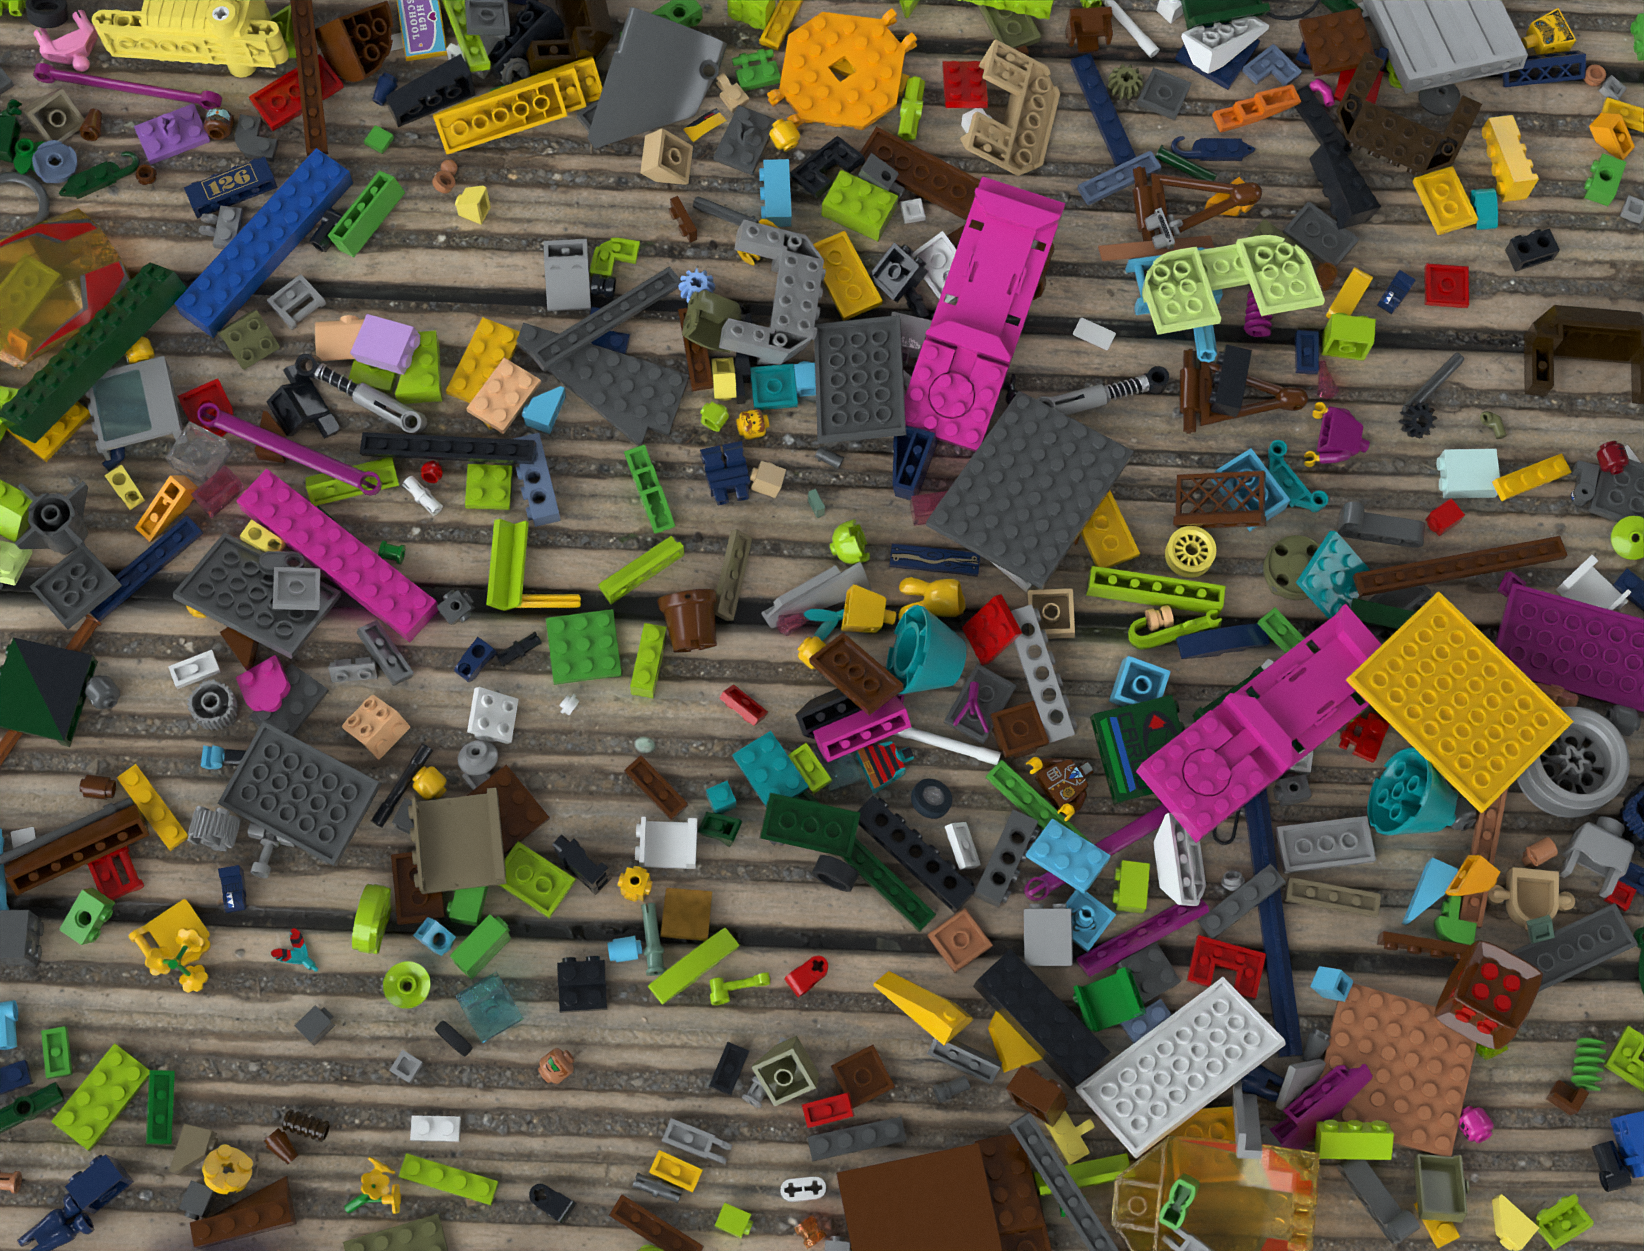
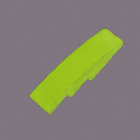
(693, 966)

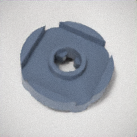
(51, 173)

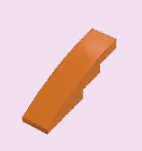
(1255, 109)

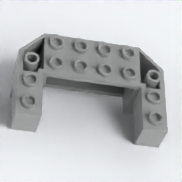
(795, 297)

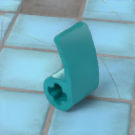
(1486, 208)

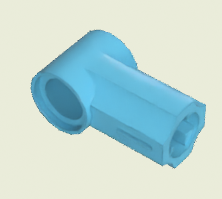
(8, 1019)

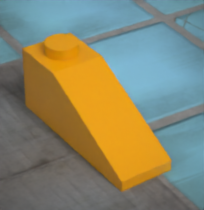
(166, 506)

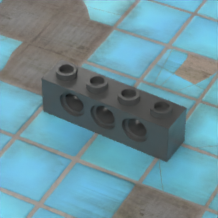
(987, 889)

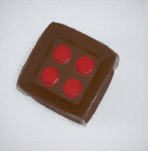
(1488, 995)

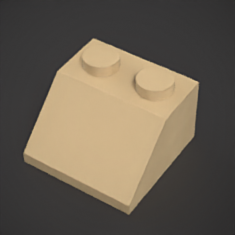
(666, 158)

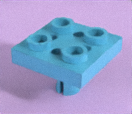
(1088, 912)

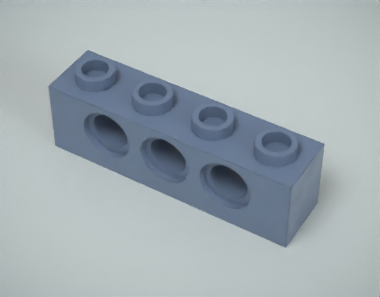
(543, 512)

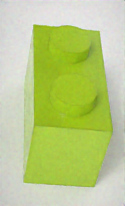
(1131, 886)

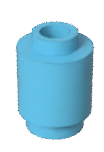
(624, 949)

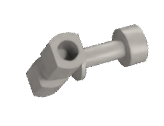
(269, 841)

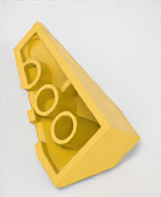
(931, 1011)

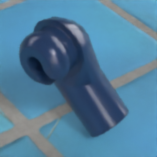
(117, 455)

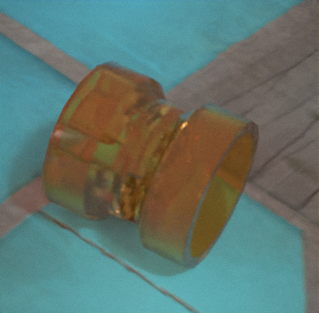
(1326, 275)
(810, 1226)

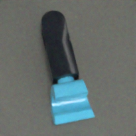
(214, 757)

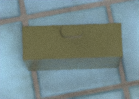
(1441, 1188)

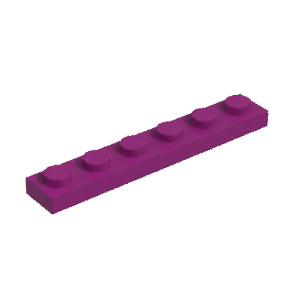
(1140, 937)

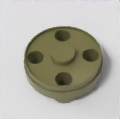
(1289, 566)

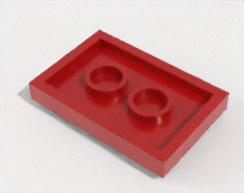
(964, 85)
(991, 630)

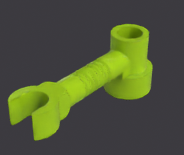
(719, 989)

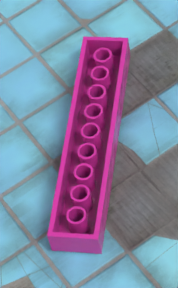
(338, 555)

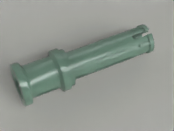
(653, 950)

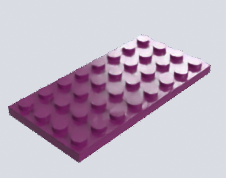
(1574, 646)

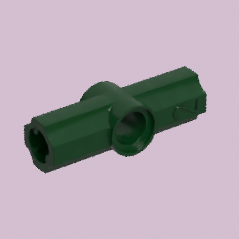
(40, 1102)

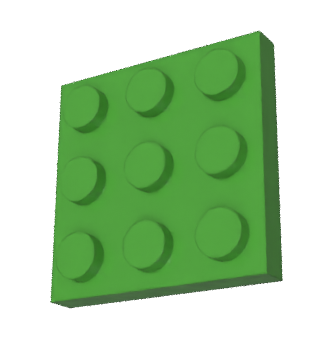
(583, 647)

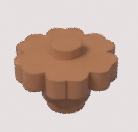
(1558, 695)

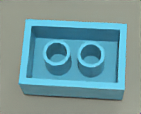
(1275, 497)

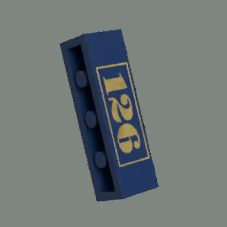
(230, 187)

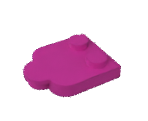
(264, 685)

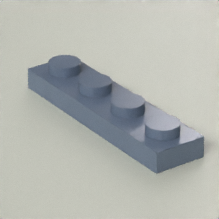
(1117, 178)

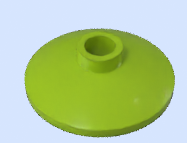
(1622, 537)
(405, 973)

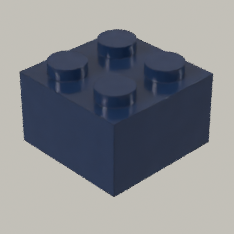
(98, 1183)

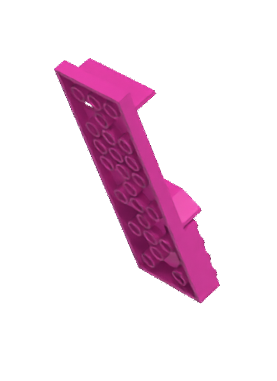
(971, 343)

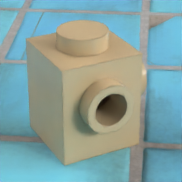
(767, 478)

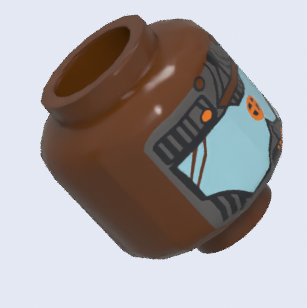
(218, 123)

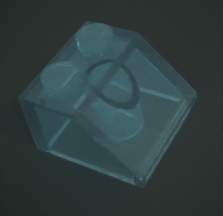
(489, 1007)

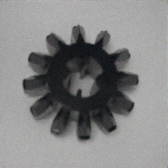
(1423, 413)

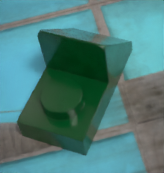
(720, 827)

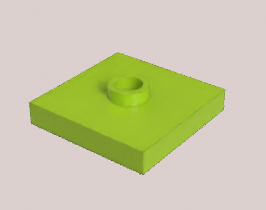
(373, 376)

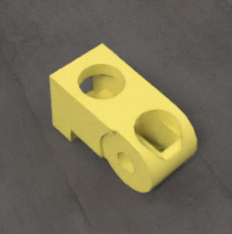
(124, 487)
(261, 538)

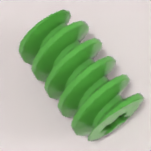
(1587, 1063)

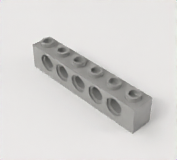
(1066, 727)

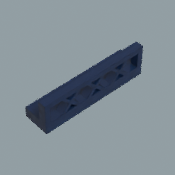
(1548, 60)

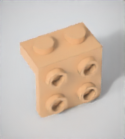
(376, 726)

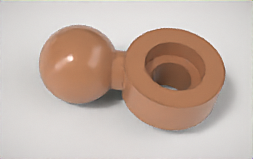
(444, 179)

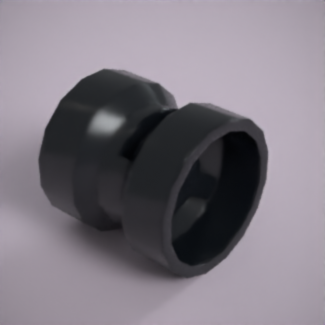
(603, 285)

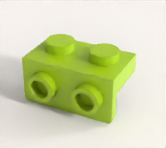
(1563, 1221)

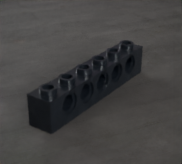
(952, 898)

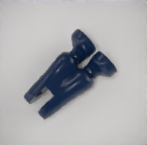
(1256, 1082)
(54, 1230)

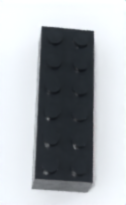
(1041, 1019)

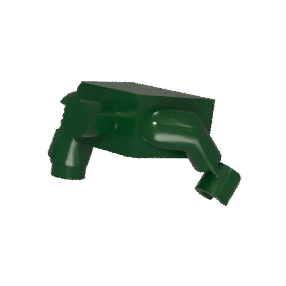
(9, 130)

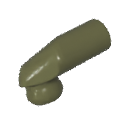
(1494, 422)

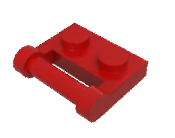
(107, 876)

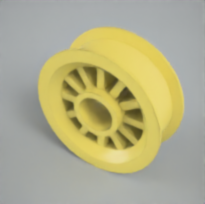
(1203, 538)

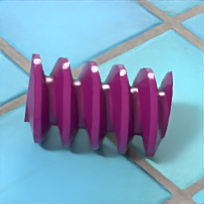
(1255, 323)

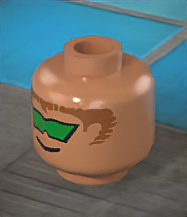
(556, 1065)

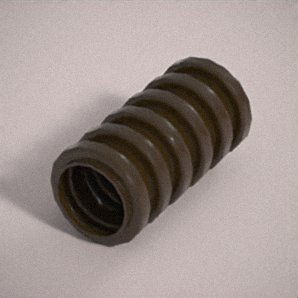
(304, 1125)

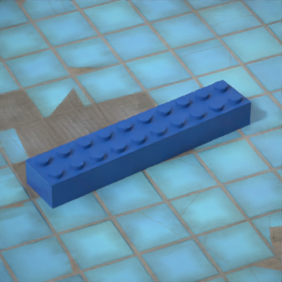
(264, 243)

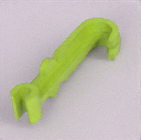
(1170, 634)

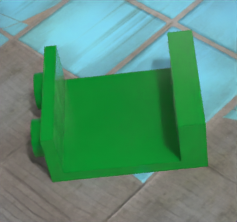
(1109, 1001)

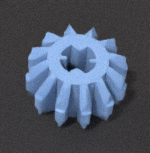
(695, 282)

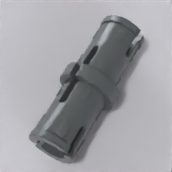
(657, 1187)

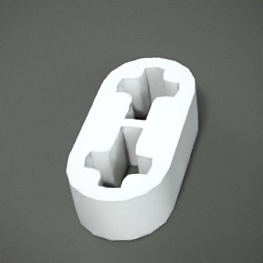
(803, 1195)

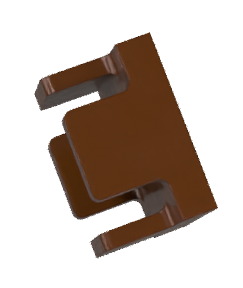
(1088, 25)
(1019, 730)

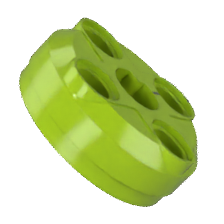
(371, 918)

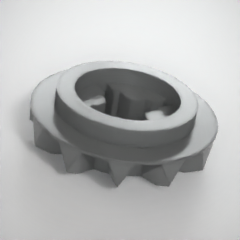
(517, 64)

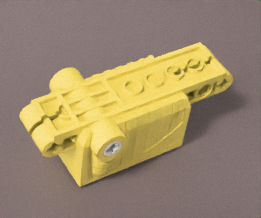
(196, 32)

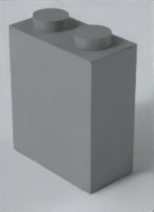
(1048, 935)

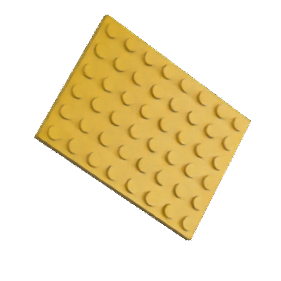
(1459, 701)

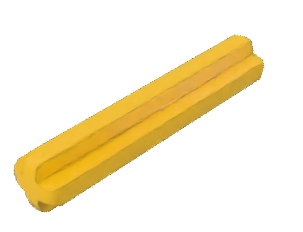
(550, 601)

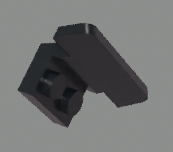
(301, 404)

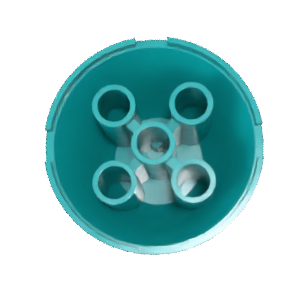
(1410, 797)

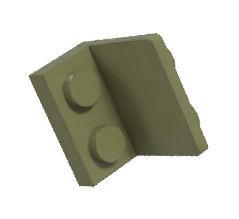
(249, 339)

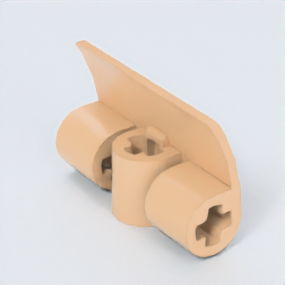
(336, 337)

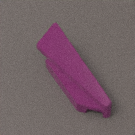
(1319, 1104)

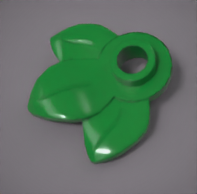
(23, 159)

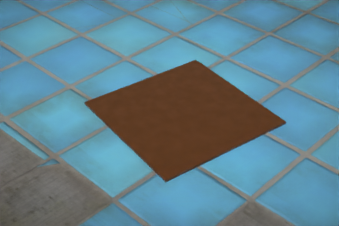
(921, 1204)

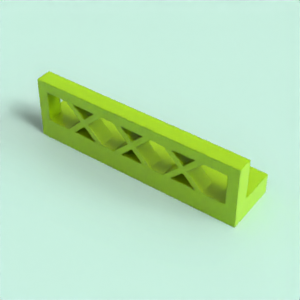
(641, 569)
(1089, 1173)

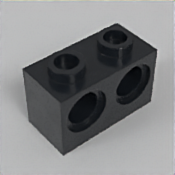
(1534, 253)

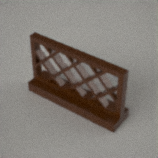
(1223, 519)

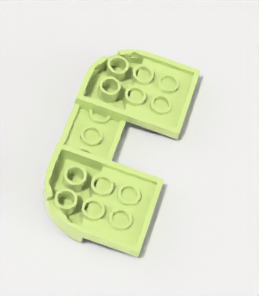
(1183, 280)

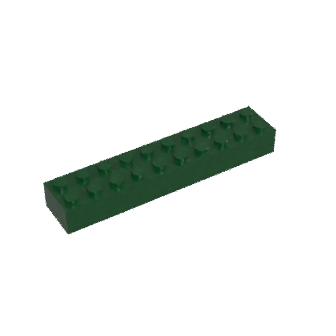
(92, 352)

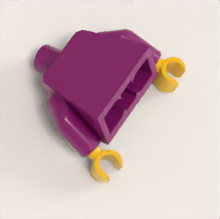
(1338, 437)

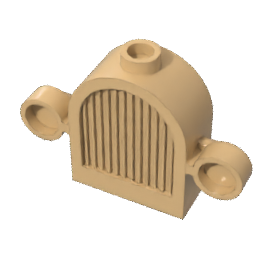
(1531, 895)

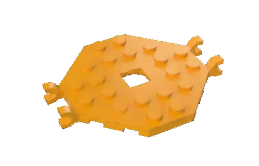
(861, 96)

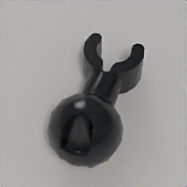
(1011, 391)

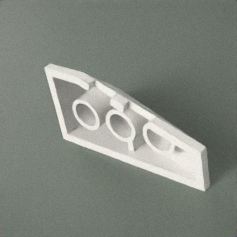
(1219, 44)

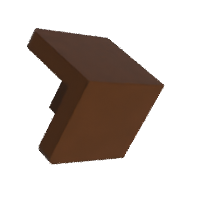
(1567, 1098)

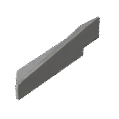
(817, 592)

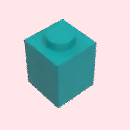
(721, 798)

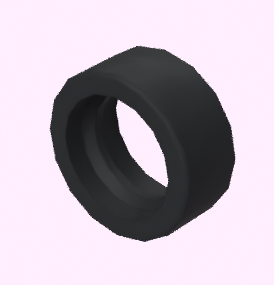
(47, 19)
(835, 873)

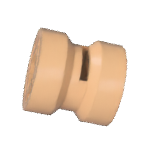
(1159, 618)

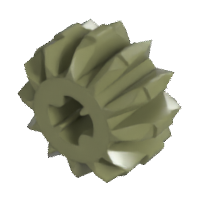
(1125, 81)

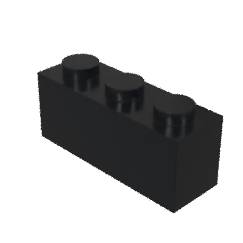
(1230, 380)

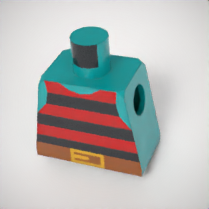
(883, 764)

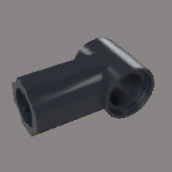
(320, 238)
(1612, 1172)

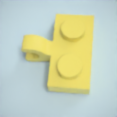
(1069, 1137)

